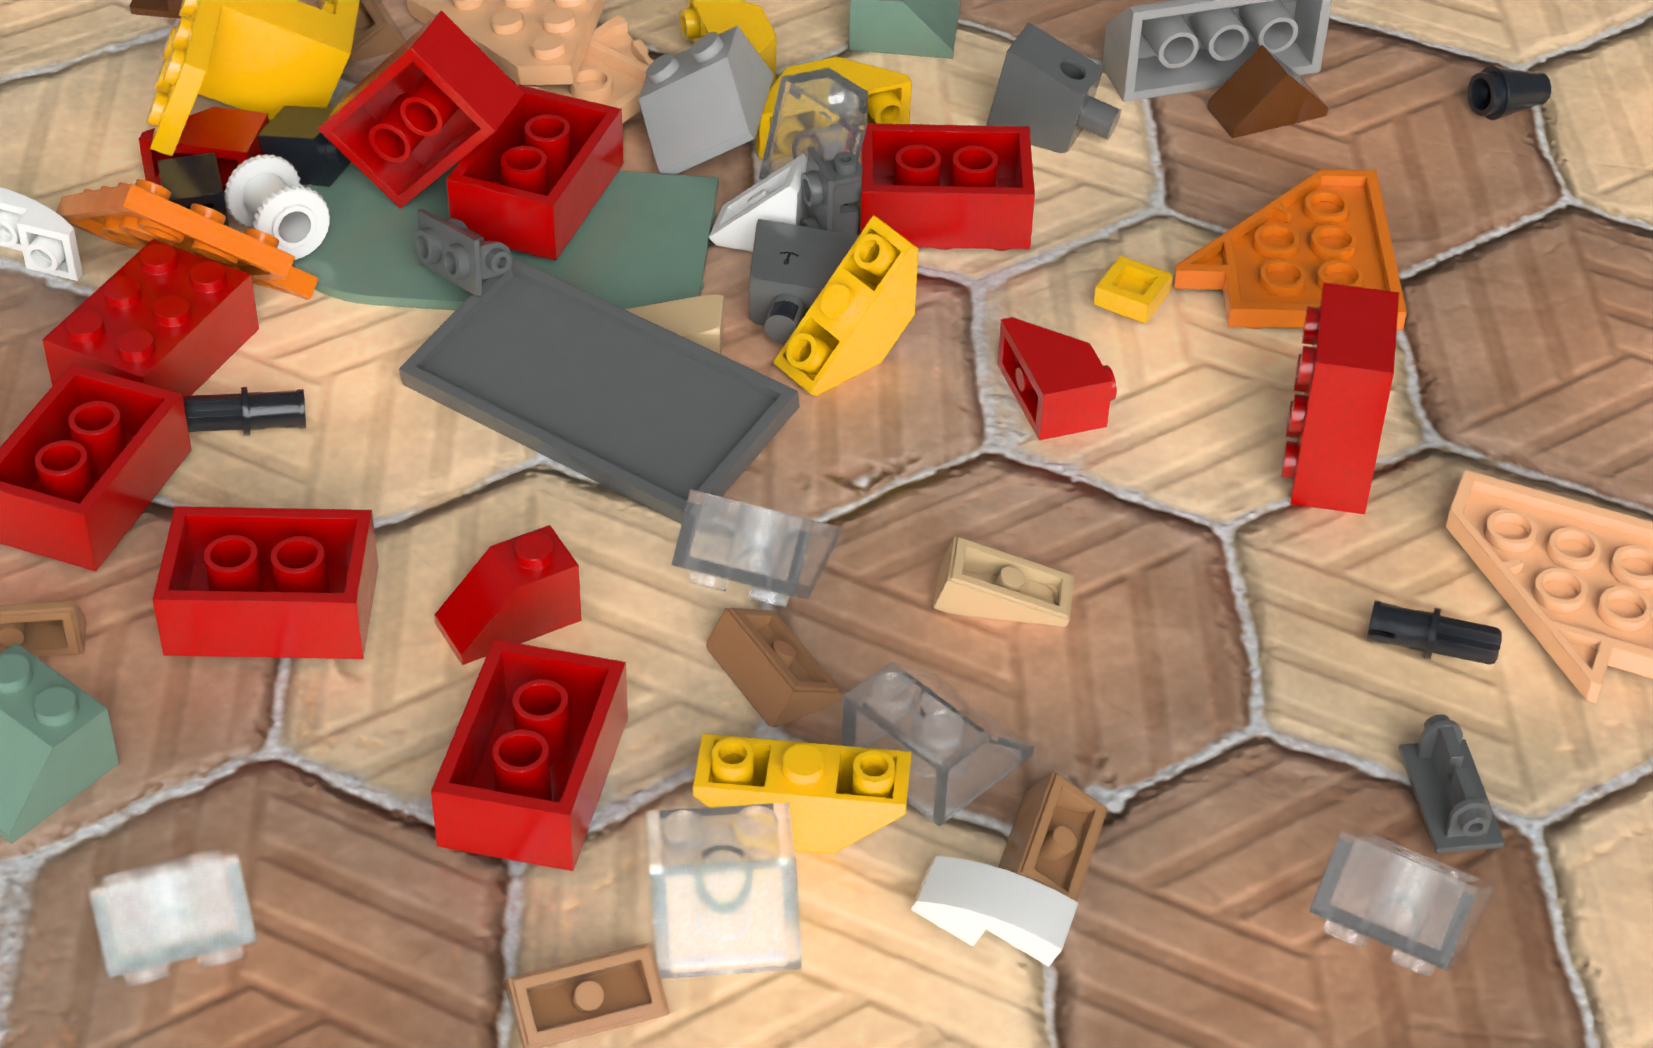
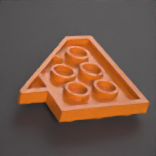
(143, 212)
(1281, 255)

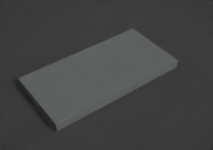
(600, 389)

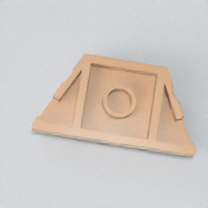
(610, 70)

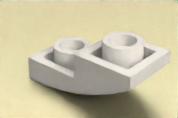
(41, 234)
(979, 897)

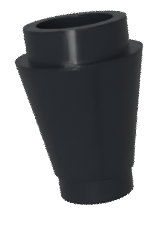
(1505, 91)

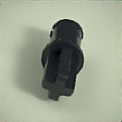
(245, 411)
(1433, 633)

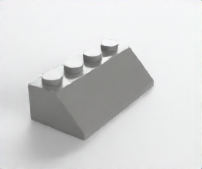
(1204, 42)

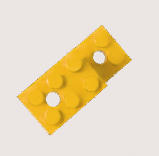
(250, 58)

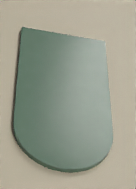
(633, 249)

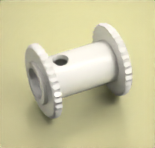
(269, 198)

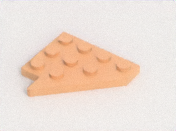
(525, 38)
(1566, 571)

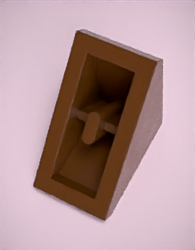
(1264, 97)

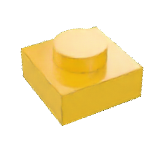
(1133, 289)

